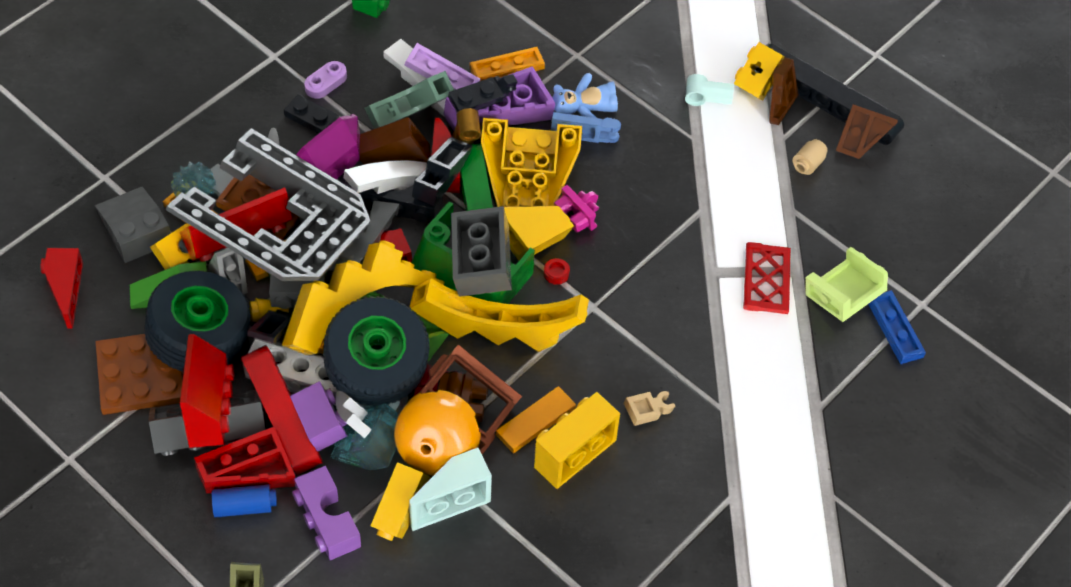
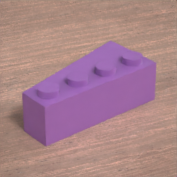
(524, 105)

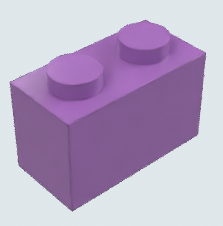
(319, 416)

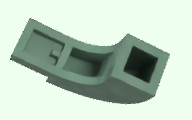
(410, 100)

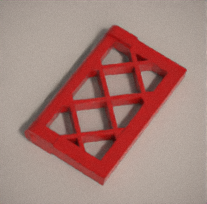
(767, 252)

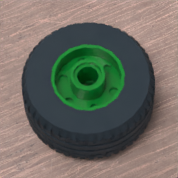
(200, 306)
(376, 350)

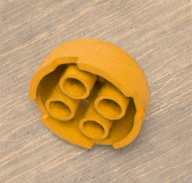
(434, 430)

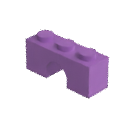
(335, 533)

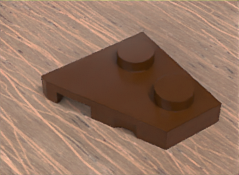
(783, 91)
(863, 131)

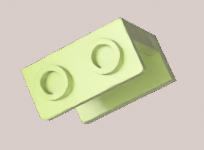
(848, 285)

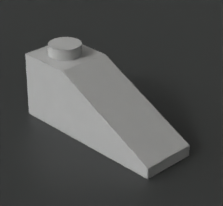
(230, 266)

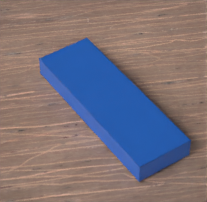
(896, 328)

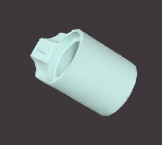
(701, 90)

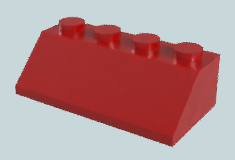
(265, 213)
(206, 393)

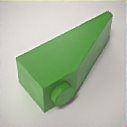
(141, 290)

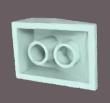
(453, 490)

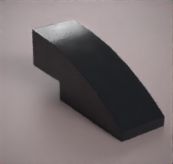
(441, 171)
(271, 327)

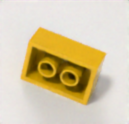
(576, 439)

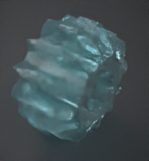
(193, 176)

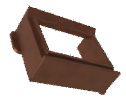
(486, 377)

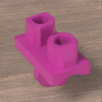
(581, 205)

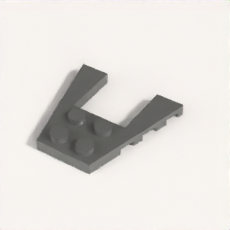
(380, 220)

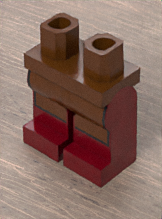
(461, 385)

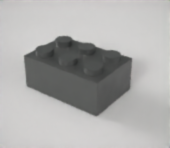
(481, 251)

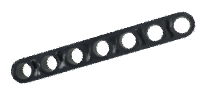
(833, 95)

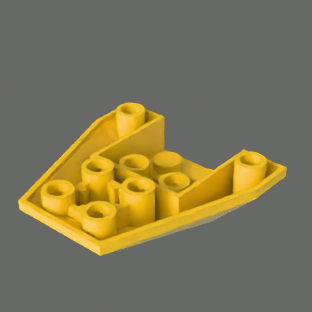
(528, 164)

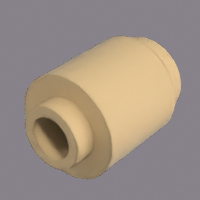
(810, 157)

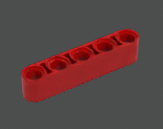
(280, 409)

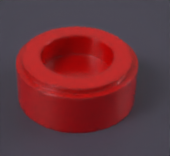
(556, 271)

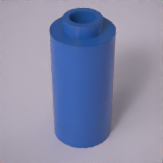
(243, 500)

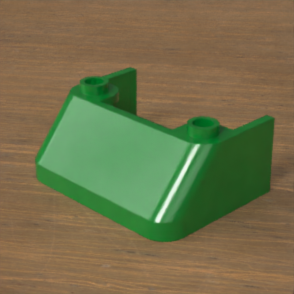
(437, 258)

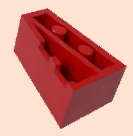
(247, 462)

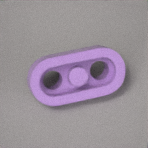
(327, 79)

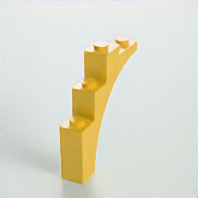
(349, 282)
(498, 322)

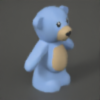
(586, 99)

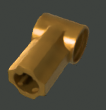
(467, 126)

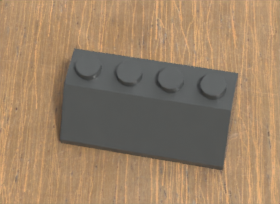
(169, 430)

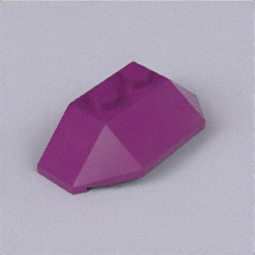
(335, 147)

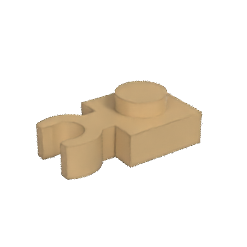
(645, 408)

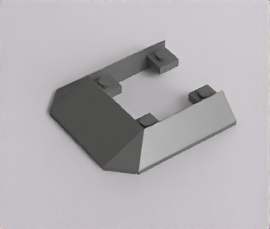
(330, 210)

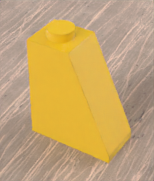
(536, 228)
(394, 509)

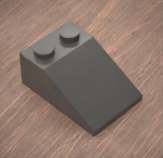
(133, 223)

